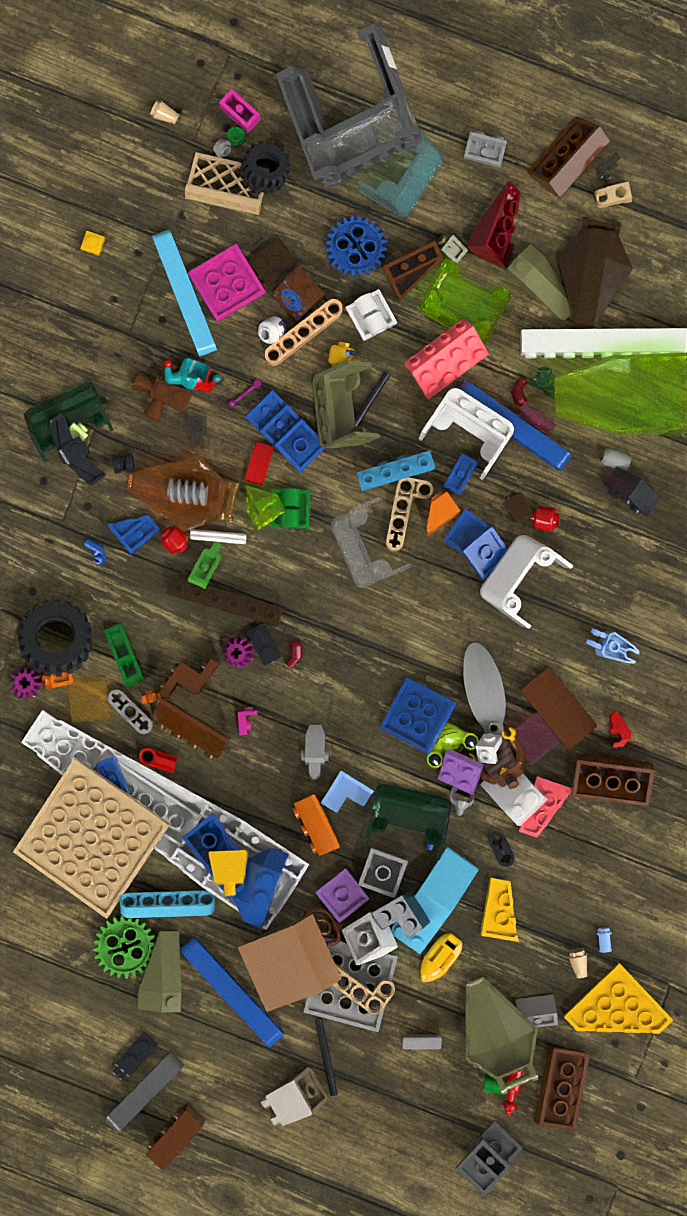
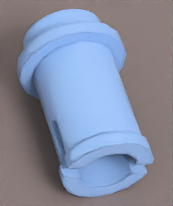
(604, 939)

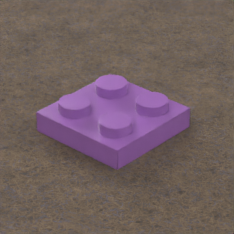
(460, 771)
(342, 895)

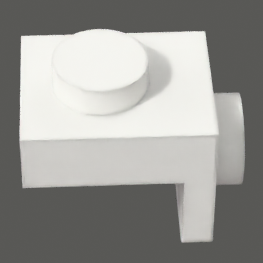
(487, 748)

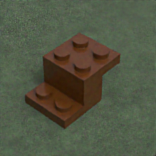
(188, 678)

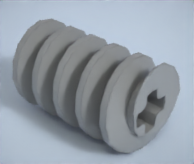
(187, 492)

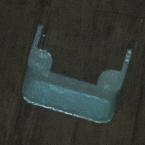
(405, 195)

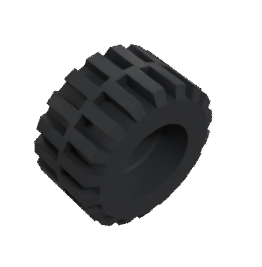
(269, 155)

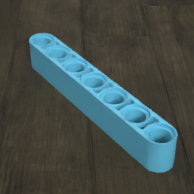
(184, 292)

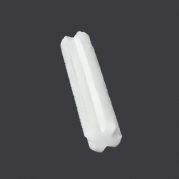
(218, 536)

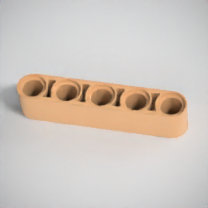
(308, 324)

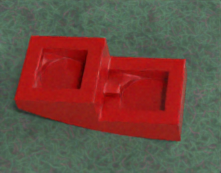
(259, 463)

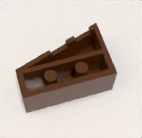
(411, 269)

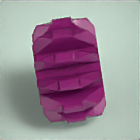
(232, 646)
(21, 688)

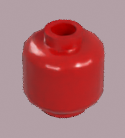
(545, 518)
(174, 539)

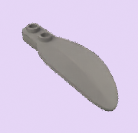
(484, 688)

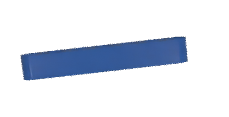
(523, 432)
(232, 991)

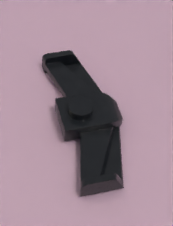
(72, 450)

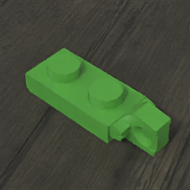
(205, 566)

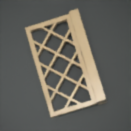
(219, 197)

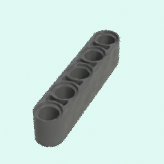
(144, 1092)

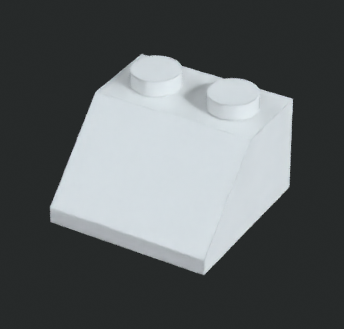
(368, 940)

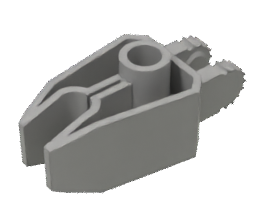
(315, 751)

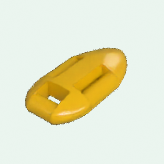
(440, 957)

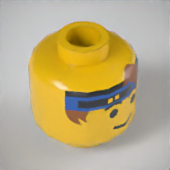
(340, 353)

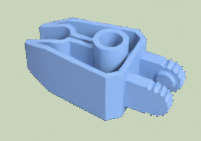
(612, 646)

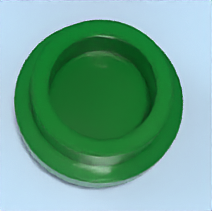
(235, 135)

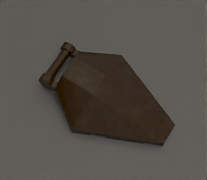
(593, 270)

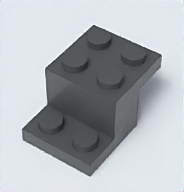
(489, 1157)

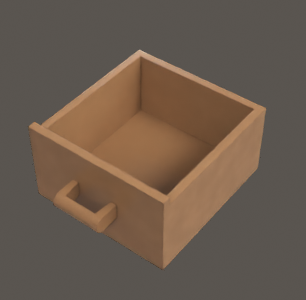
(289, 963)

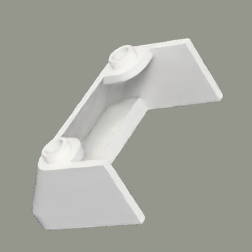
(474, 418)
(510, 571)

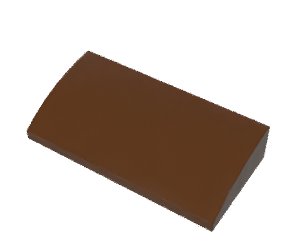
(558, 708)
(561, 1088)

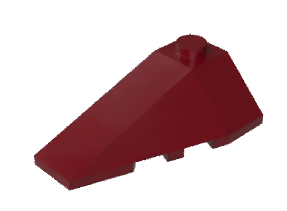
(493, 234)

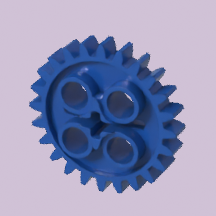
(342, 256)

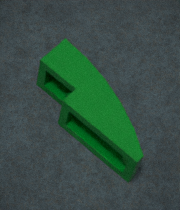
(124, 655)

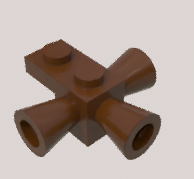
(161, 394)

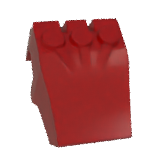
(618, 726)

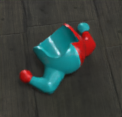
(192, 375)

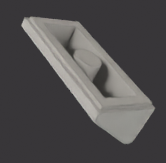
(421, 1041)

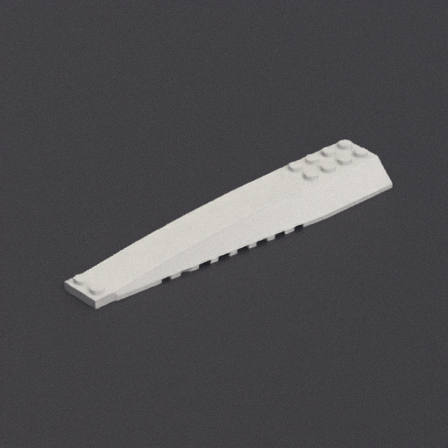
(61, 743)

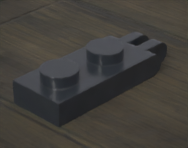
(134, 1056)

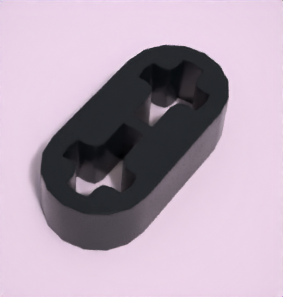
(505, 846)

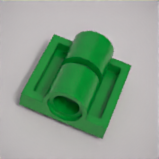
(296, 509)

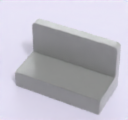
(539, 1010)

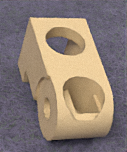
(613, 195)

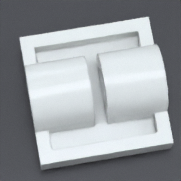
(371, 315)

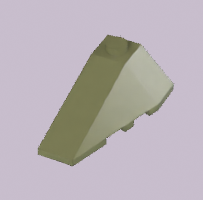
(538, 278)
(162, 977)

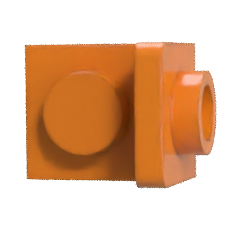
(53, 681)

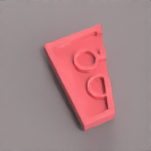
(556, 796)

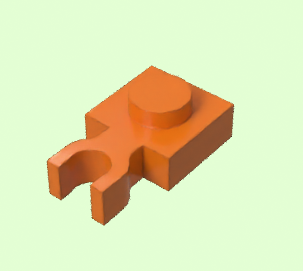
(150, 697)

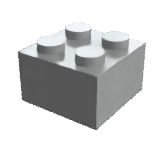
(382, 872)

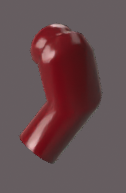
(517, 392)
(297, 653)

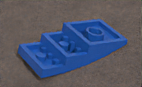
(285, 430)

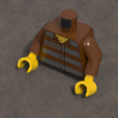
(508, 765)

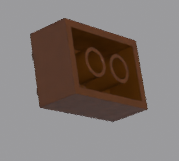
(175, 1136)

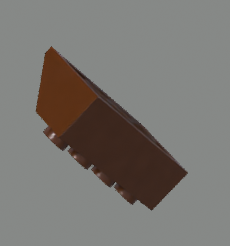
(568, 156)
(612, 779)

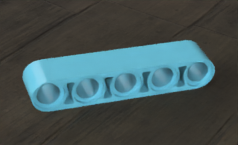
(176, 906)

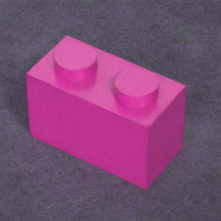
(239, 111)

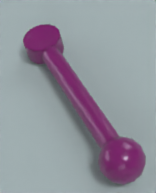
(257, 383)

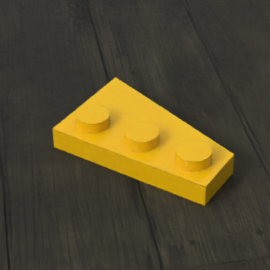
(498, 912)

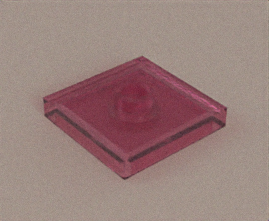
(537, 419)
(535, 738)

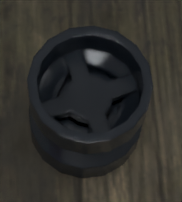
(119, 465)

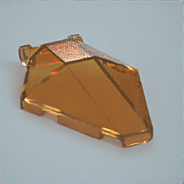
(152, 486)

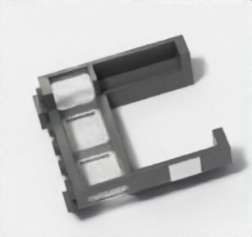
(361, 139)

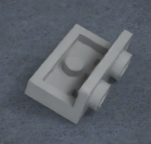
(485, 149)

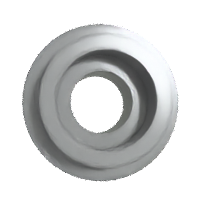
(222, 148)

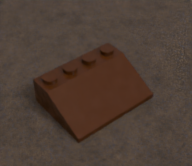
(191, 728)

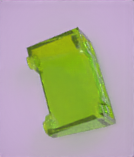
(455, 298)

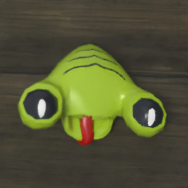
(451, 738)

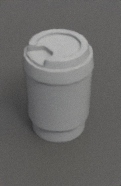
(616, 458)

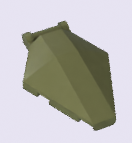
(498, 1035)

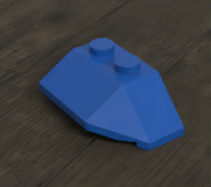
(260, 884)

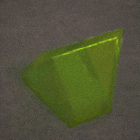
(262, 506)

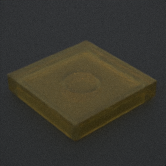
(89, 701)

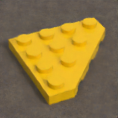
(618, 1006)

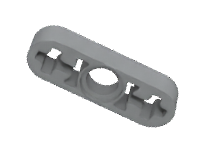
(116, 705)

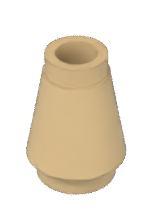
(164, 112)
(578, 960)

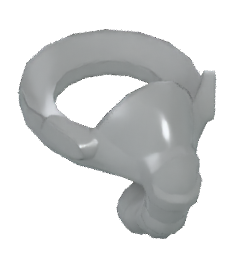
(460, 805)

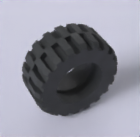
(55, 614)

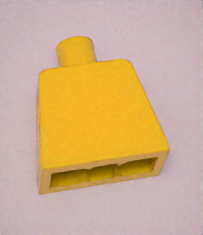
(229, 869)

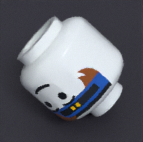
(271, 329)

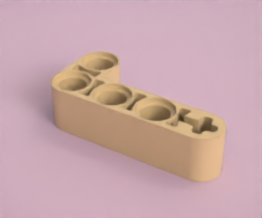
(404, 514)
(368, 995)

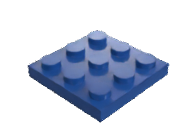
(418, 715)

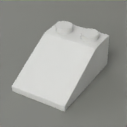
(517, 802)

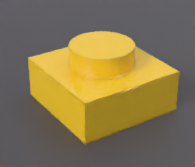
(92, 243)

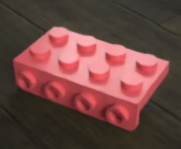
(446, 358)

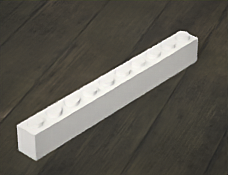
(601, 342)

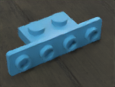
(396, 470)

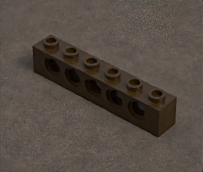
(225, 601)

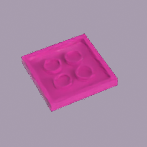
(226, 283)

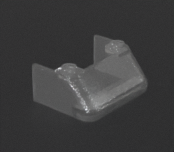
(353, 549)

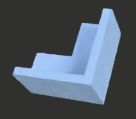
(344, 787)

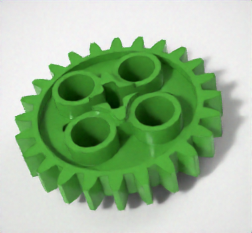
(130, 963)

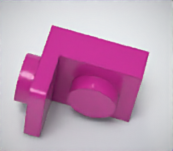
(244, 724)

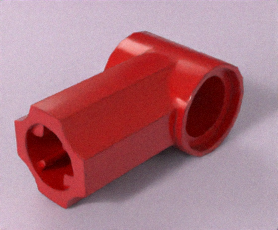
(160, 760)

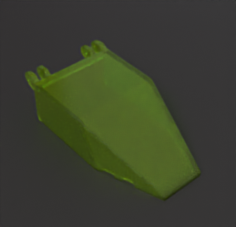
(627, 394)

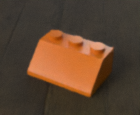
(316, 825)

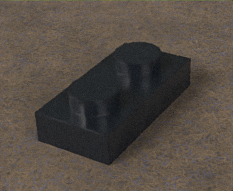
(263, 644)

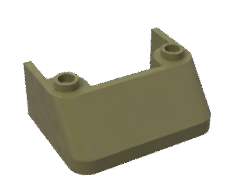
(335, 406)

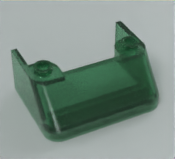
(78, 405)
(411, 811)

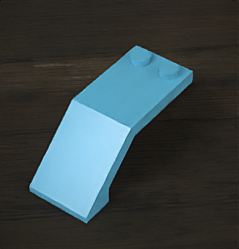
(439, 896)

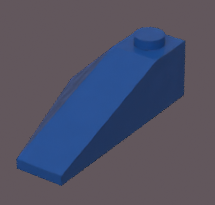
(206, 838)

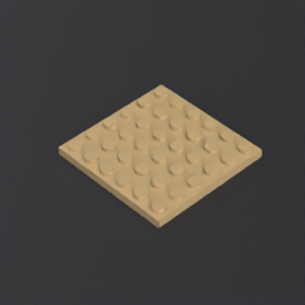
(91, 837)

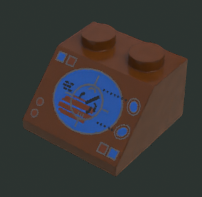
(298, 294)

